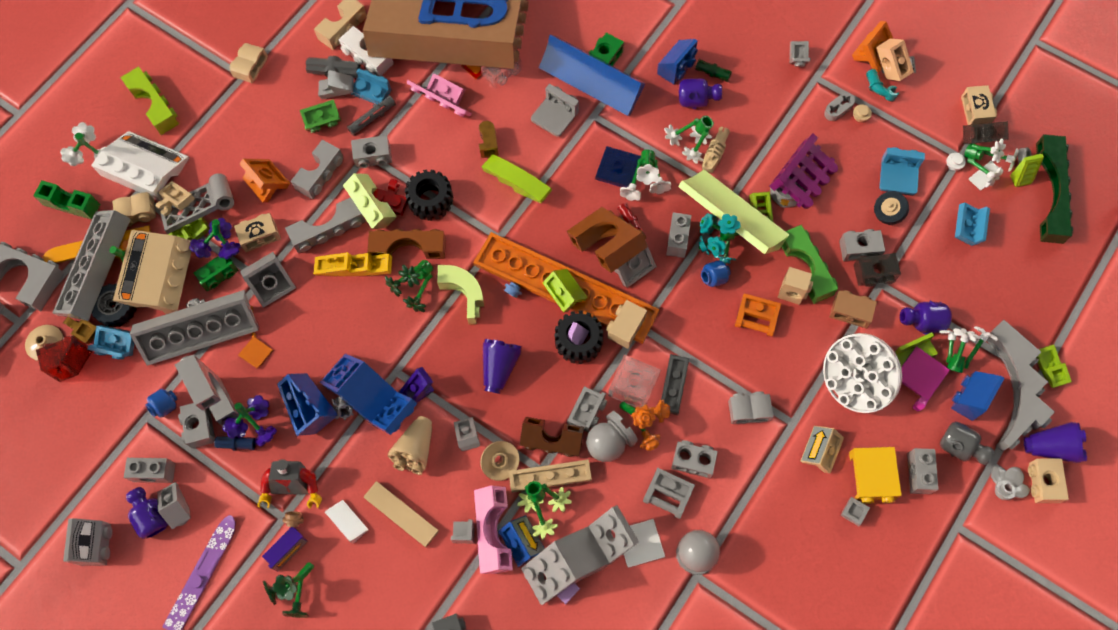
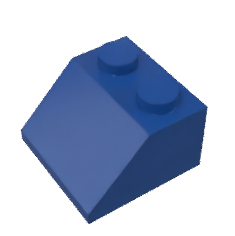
(976, 394)

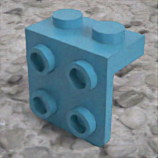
(900, 170)

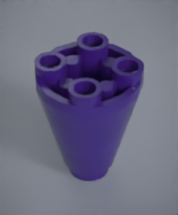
(498, 363)
(1058, 442)

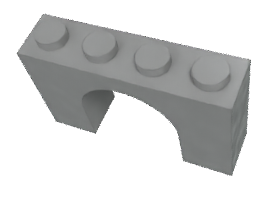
(41, 275)
(206, 388)

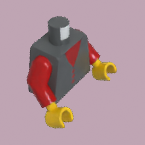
(288, 478)

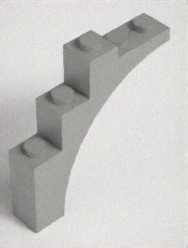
(1027, 384)

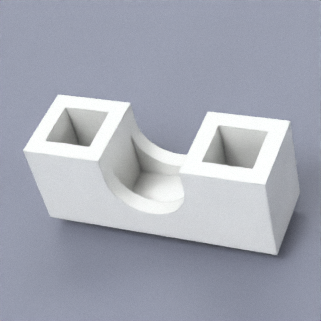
(354, 44)

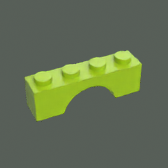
(140, 87)

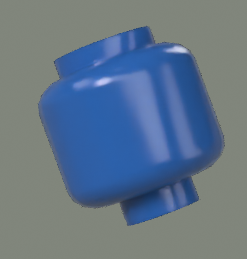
(715, 273)
(161, 403)

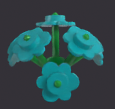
(727, 232)

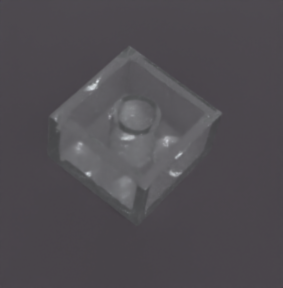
(634, 382)

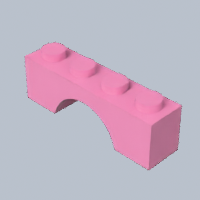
(489, 506)

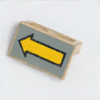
(822, 448)

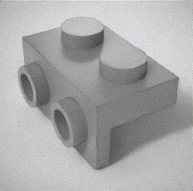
(587, 409)

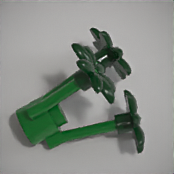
(421, 271)

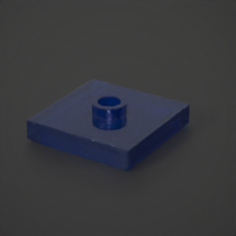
(617, 167)

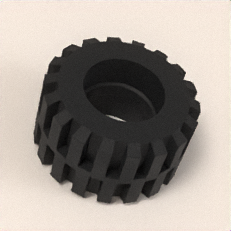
(424, 182)
(583, 351)

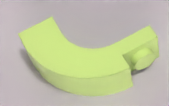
(458, 279)

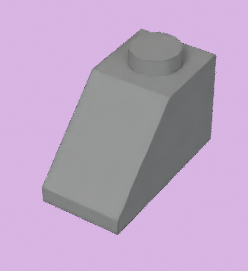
(173, 506)

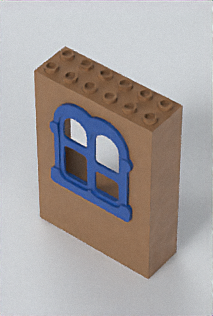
(414, 33)

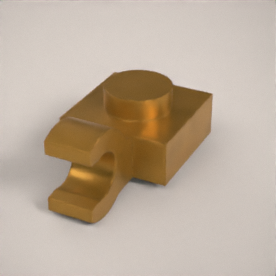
(83, 330)

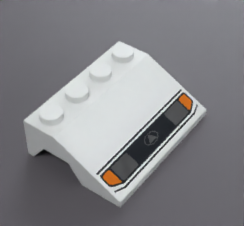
(139, 164)

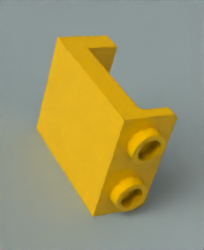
(876, 474)

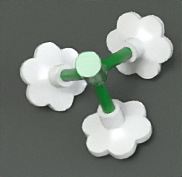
(83, 135)

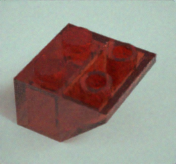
(63, 358)

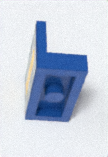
(520, 539)

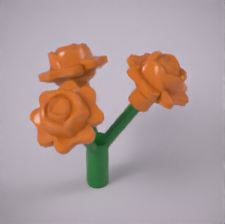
(643, 418)

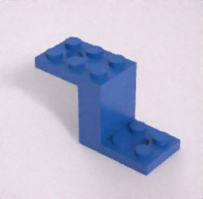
(368, 394)

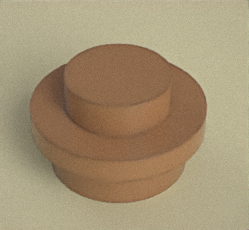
(293, 518)

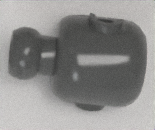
(964, 443)

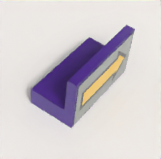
(284, 548)

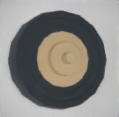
(891, 208)

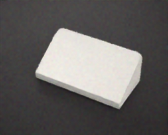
(347, 521)

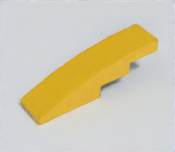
(352, 265)

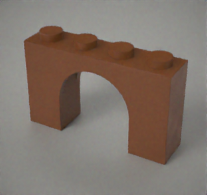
(602, 224)

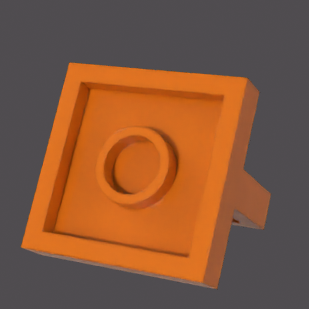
(867, 49)
(263, 177)

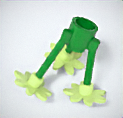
(534, 497)

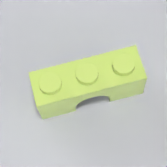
(375, 212)

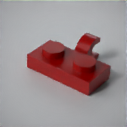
(396, 202)

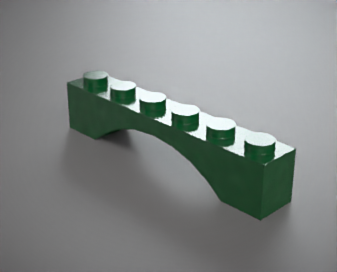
(1057, 224)

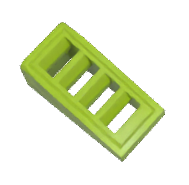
(1026, 170)
(767, 203)

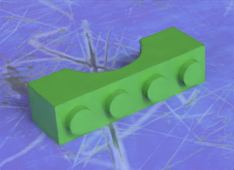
(799, 245)

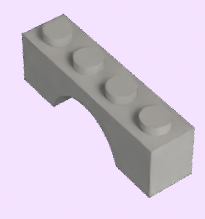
(306, 236)

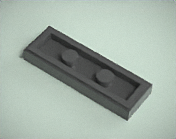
(675, 382)

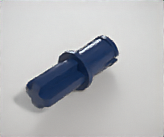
(235, 443)

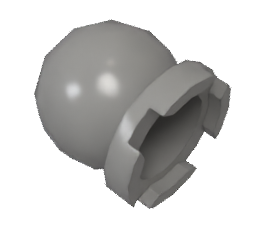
(608, 439)
(698, 552)

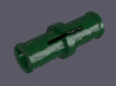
(713, 70)

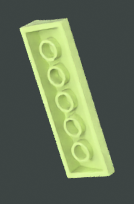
(721, 200)

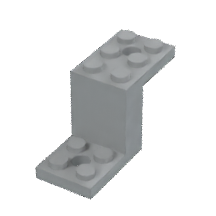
(579, 555)

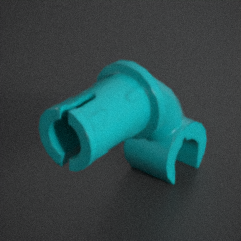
(877, 86)

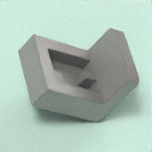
(799, 53)

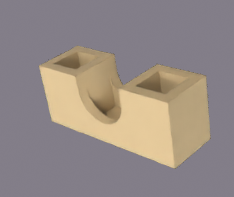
(330, 32)

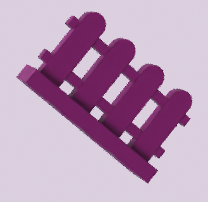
(797, 174)

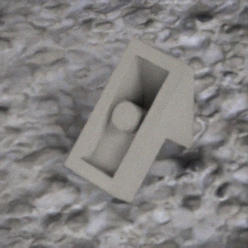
(335, 85)
(466, 434)

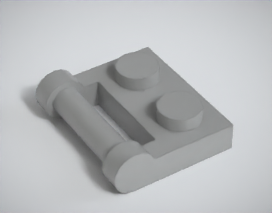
(672, 487)

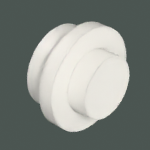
(955, 161)

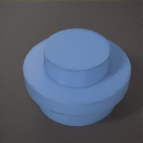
(512, 289)

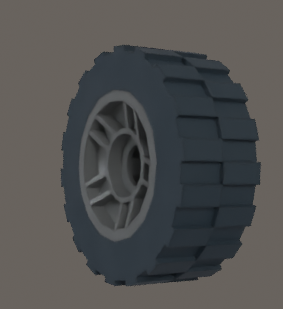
(106, 313)

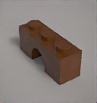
(534, 437)

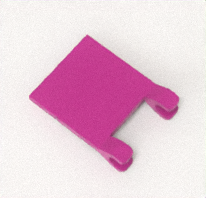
(922, 375)

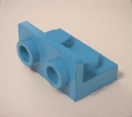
(371, 87)

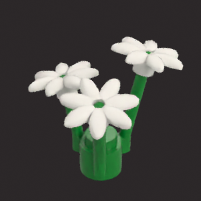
(701, 132)
(976, 152)
(957, 362)

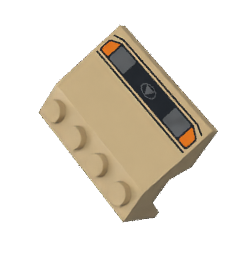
(153, 271)

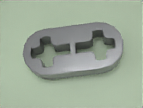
(837, 104)

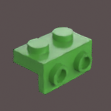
(320, 115)

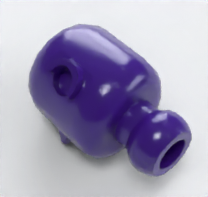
(696, 93)
(927, 317)
(144, 514)

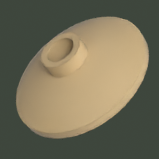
(48, 333)
(508, 460)

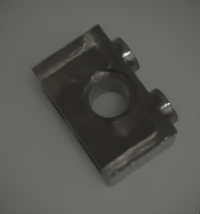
(985, 132)
(885, 263)

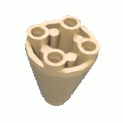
(413, 447)

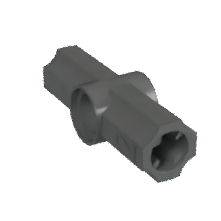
(332, 63)

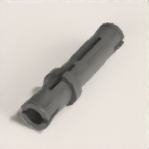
(387, 103)

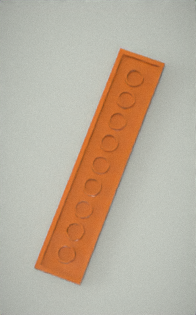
(530, 270)

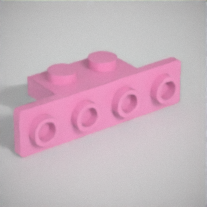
(444, 91)

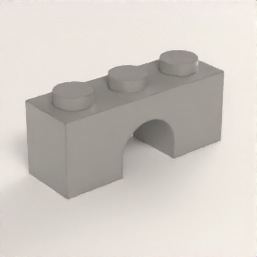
(311, 182)

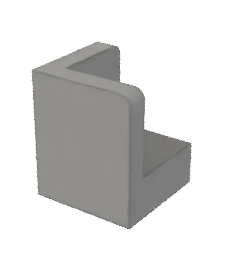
(463, 532)

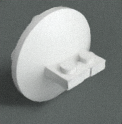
(862, 372)

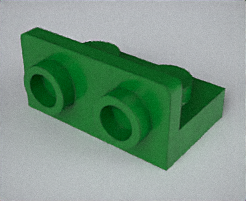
(215, 272)

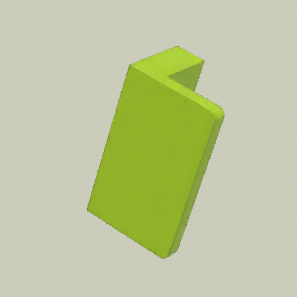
(564, 289)
(923, 343)

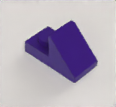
(418, 385)

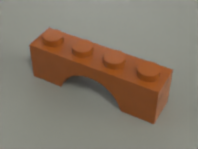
(386, 242)

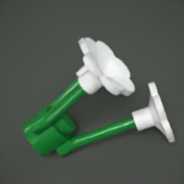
(647, 173)

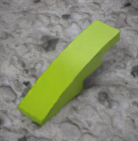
(517, 178)

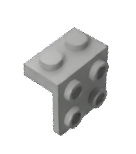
(556, 111)

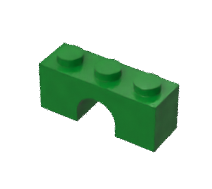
(77, 203)

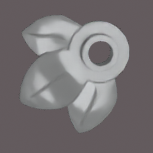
(1009, 483)

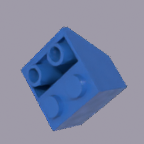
(678, 60)

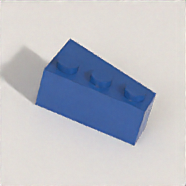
(305, 404)

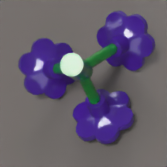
(219, 229)
(257, 408)

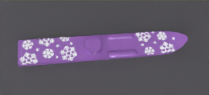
(201, 575)

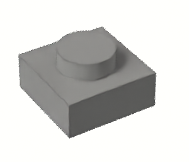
(855, 511)

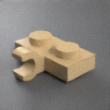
(173, 196)

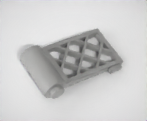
(217, 194)

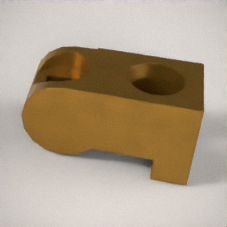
(488, 135)

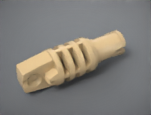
(715, 150)

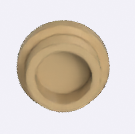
(862, 113)

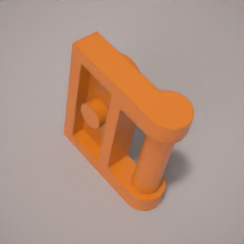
(760, 309)

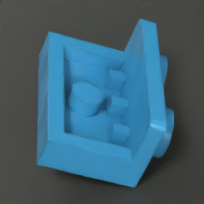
(972, 224)
(112, 342)

